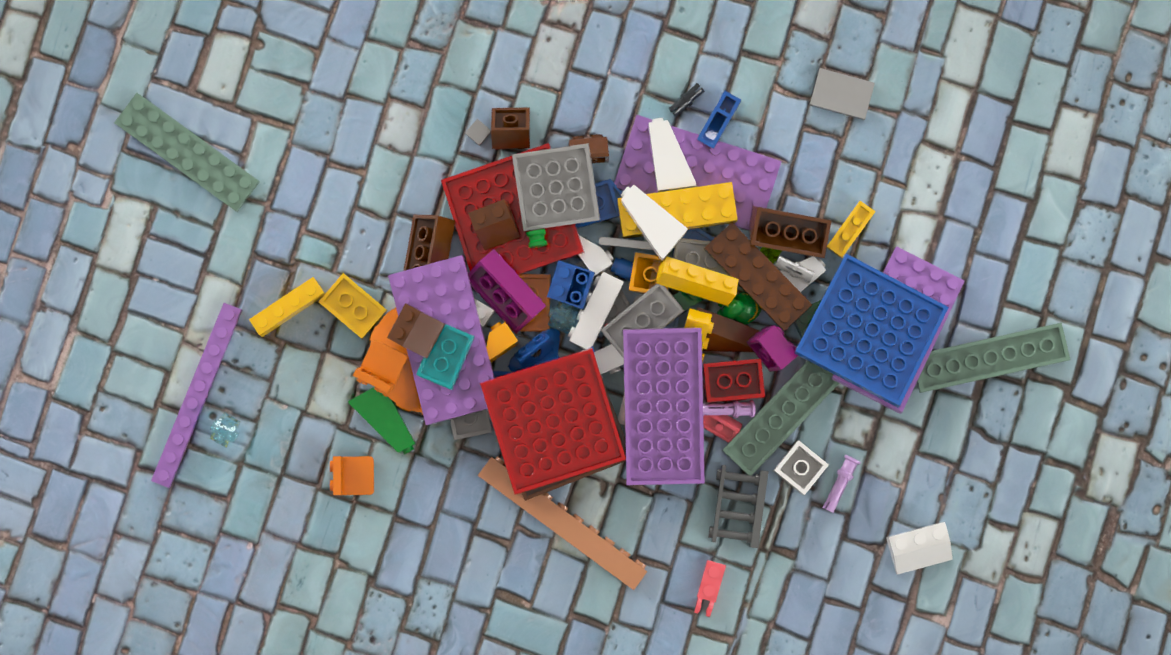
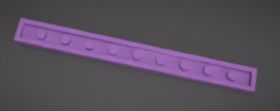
(196, 395)

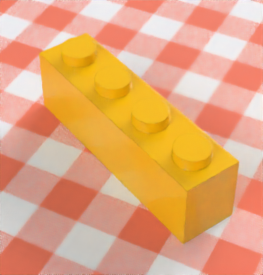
(697, 281)
(287, 307)

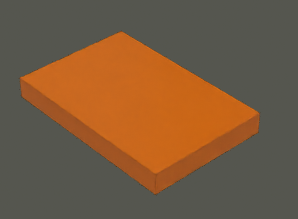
(540, 286)

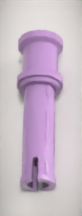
(735, 409)
(844, 475)

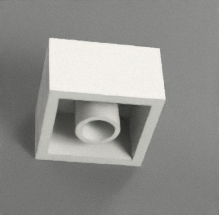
(800, 467)

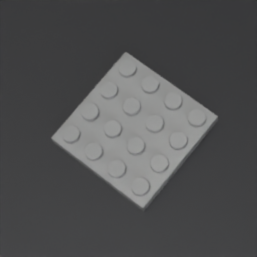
(556, 187)

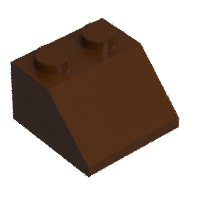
(510, 128)
(598, 147)
(494, 224)
(416, 330)

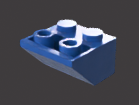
(570, 284)

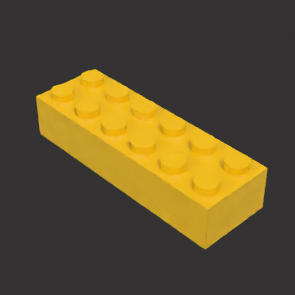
(690, 206)

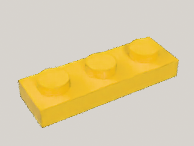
(850, 229)

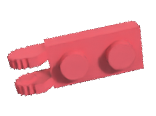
(710, 585)

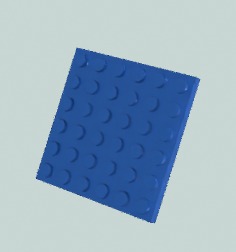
(871, 330)

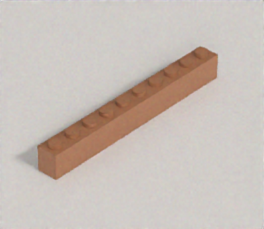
(568, 527)

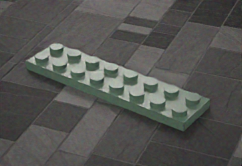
(187, 152)
(994, 357)
(780, 417)

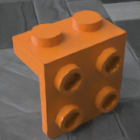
(381, 367)
(352, 475)

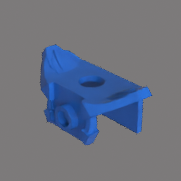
(547, 341)

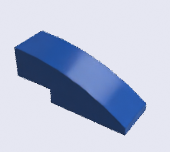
(719, 119)

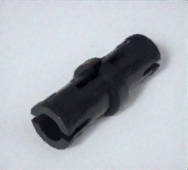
(686, 99)

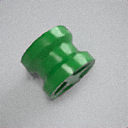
(536, 238)

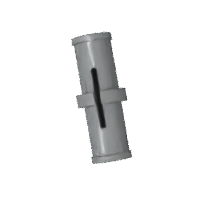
(794, 269)

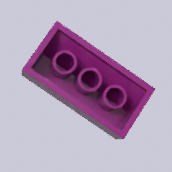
(505, 291)

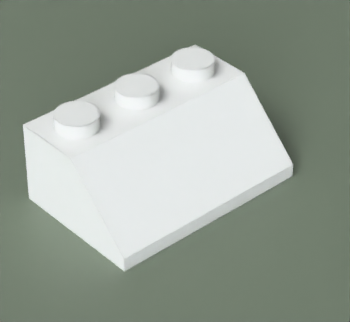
(920, 548)

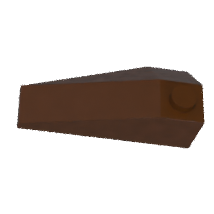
(728, 334)

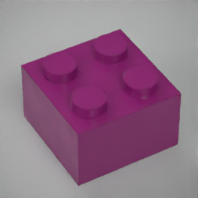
(772, 348)

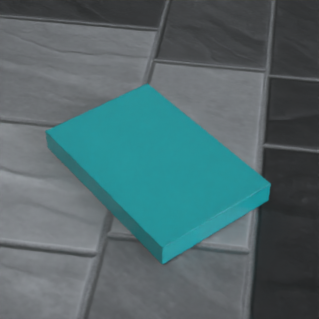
(446, 357)

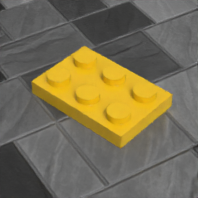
(352, 306)

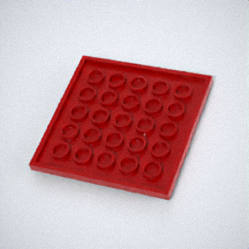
(496, 183)
(553, 421)

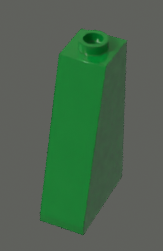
(385, 419)

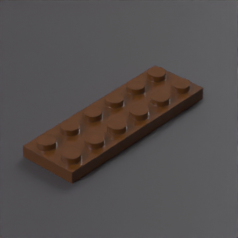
(758, 276)

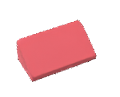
(722, 426)

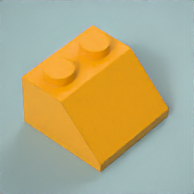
(644, 272)
(500, 341)

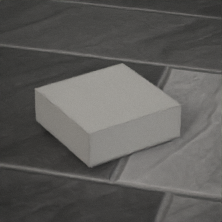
(478, 132)

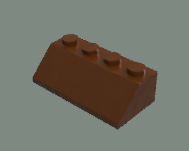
(789, 232)
(428, 240)

